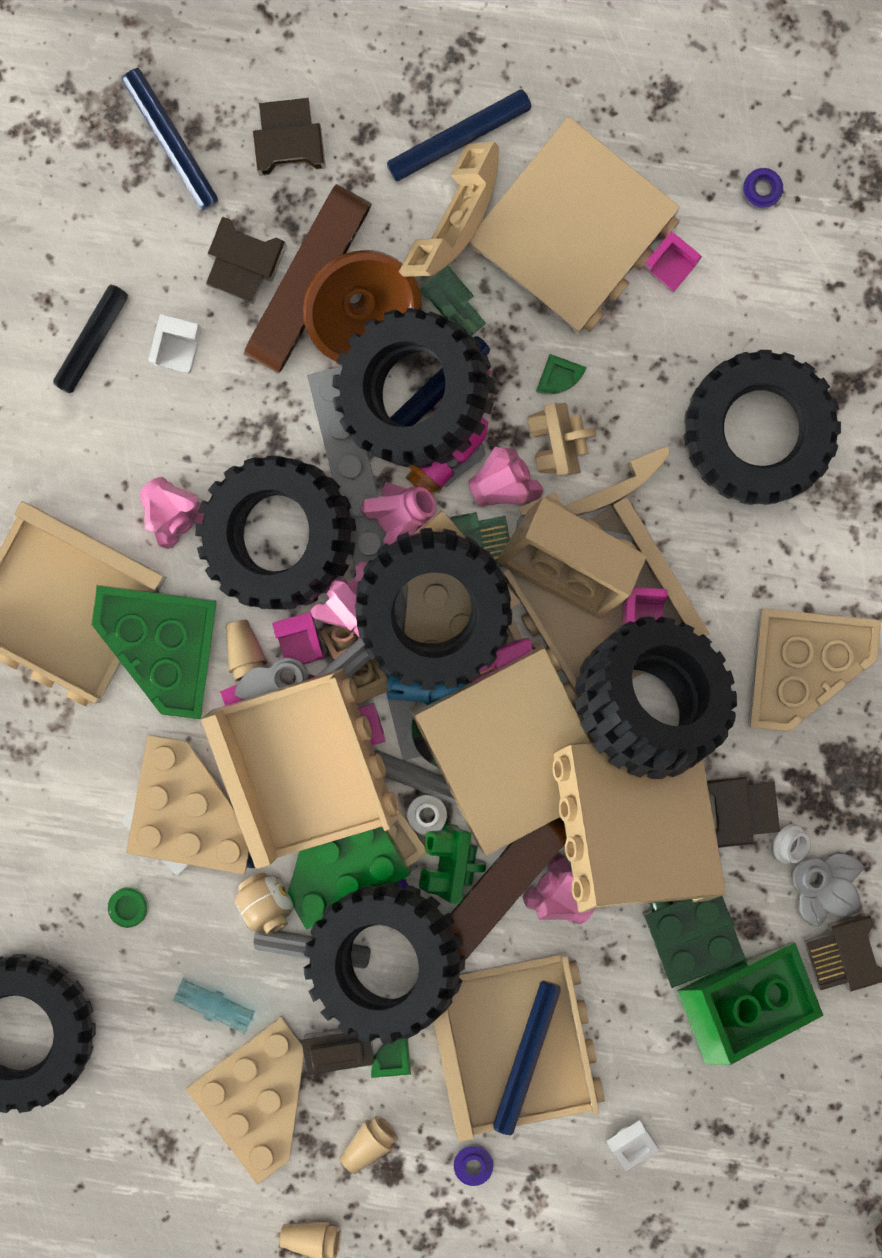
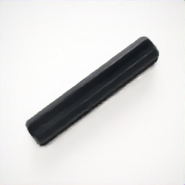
(90, 338)

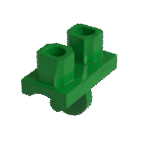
(455, 864)

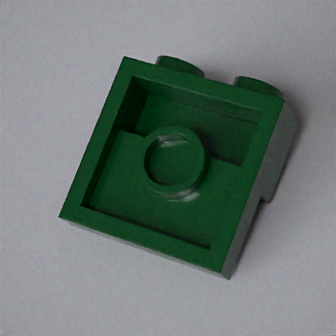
(693, 938)

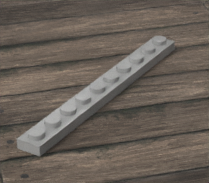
(354, 475)

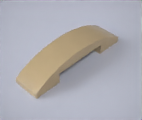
(476, 179)
(641, 469)

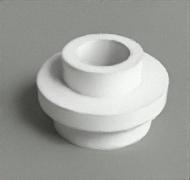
(420, 803)
(791, 844)

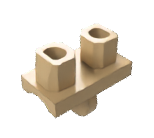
(566, 438)

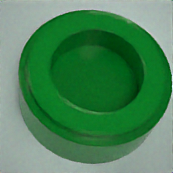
(128, 907)

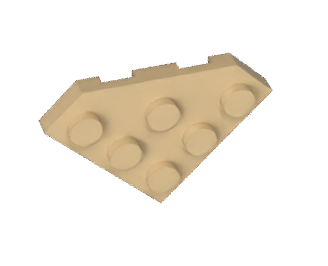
(437, 602)
(806, 662)
(184, 812)
(255, 1098)

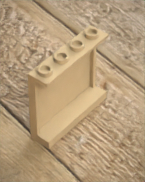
(575, 226)
(49, 602)
(576, 633)
(499, 746)
(300, 767)
(635, 834)
(483, 1034)

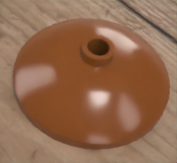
(327, 305)

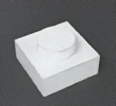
(632, 1145)

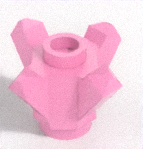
(504, 480)
(399, 510)
(169, 511)
(341, 606)
(554, 894)

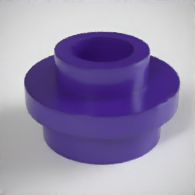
(763, 175)
(469, 1153)

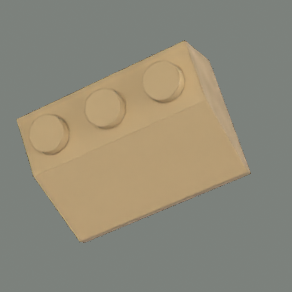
(573, 558)

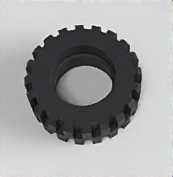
(371, 361)
(815, 416)
(225, 523)
(442, 661)
(690, 672)
(343, 992)
(71, 1029)

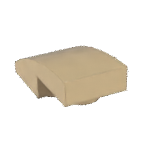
(369, 678)

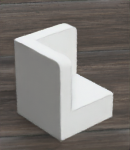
(174, 344)

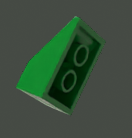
(750, 1005)

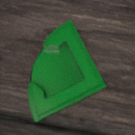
(559, 375)
(392, 1060)

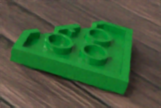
(160, 643)
(340, 867)

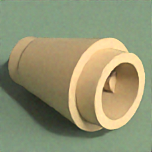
(242, 649)
(369, 1144)
(311, 1239)

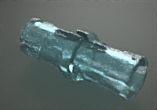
(213, 1006)

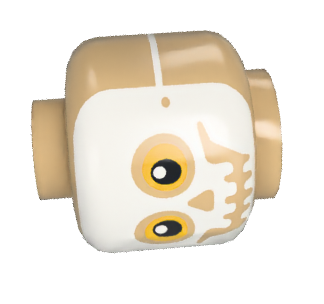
(263, 903)

